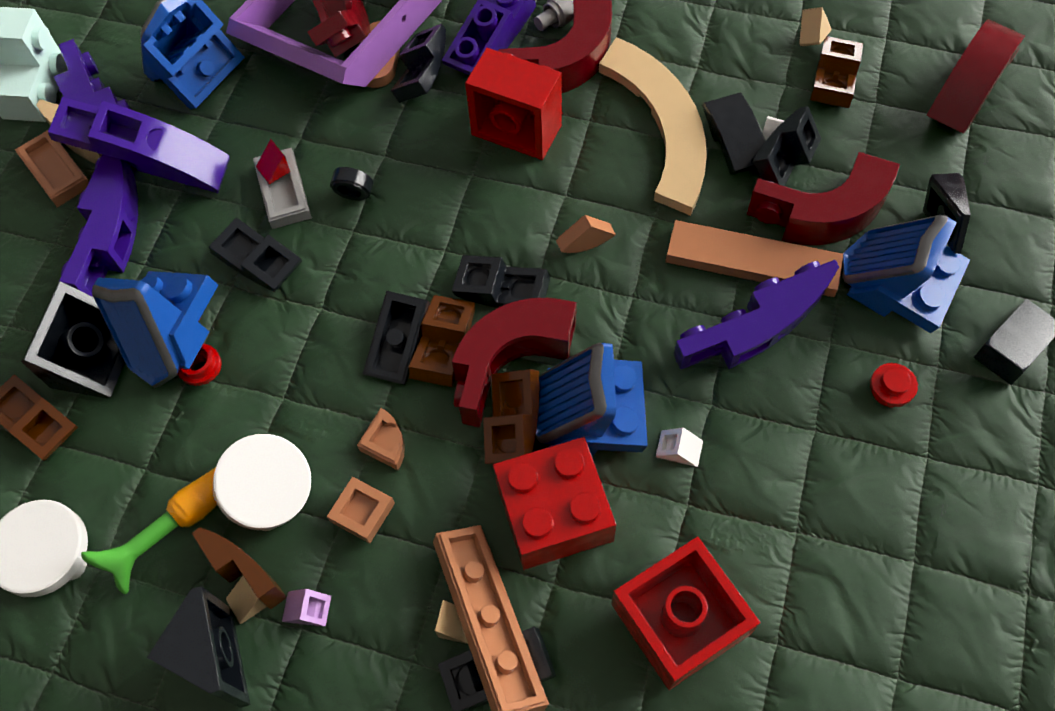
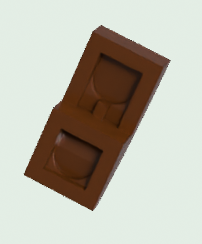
(837, 72)
(442, 332)
(515, 415)
(32, 418)
(232, 562)

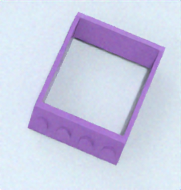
(364, 63)

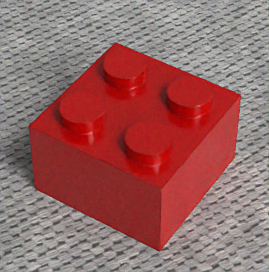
(514, 103)
(554, 502)
(684, 612)

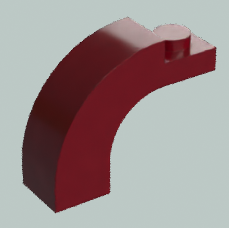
(341, 25)
(581, 49)
(975, 75)
(831, 214)
(505, 334)

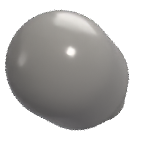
(555, 14)

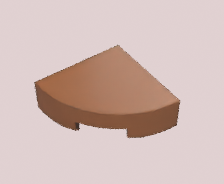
(585, 235)
(384, 440)

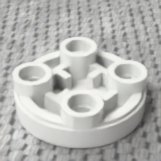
(261, 482)
(41, 548)

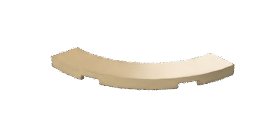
(674, 115)

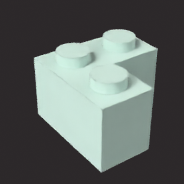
(26, 64)

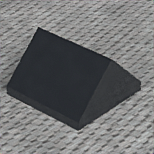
(74, 346)
(204, 647)

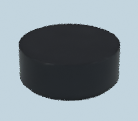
(351, 183)

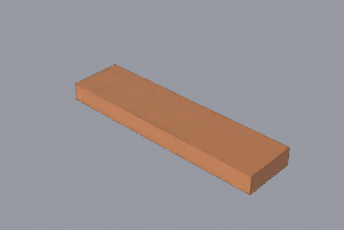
(743, 254)
(489, 621)

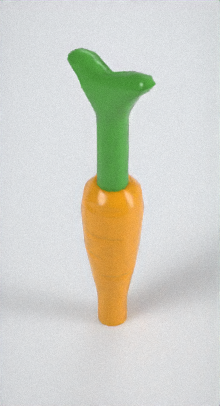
(183, 510)

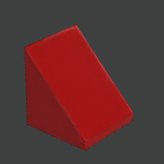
(272, 163)

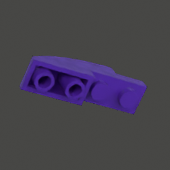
(488, 25)
(79, 80)
(140, 139)
(111, 225)
(773, 313)

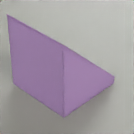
(306, 607)

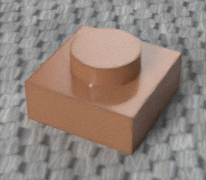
(361, 509)

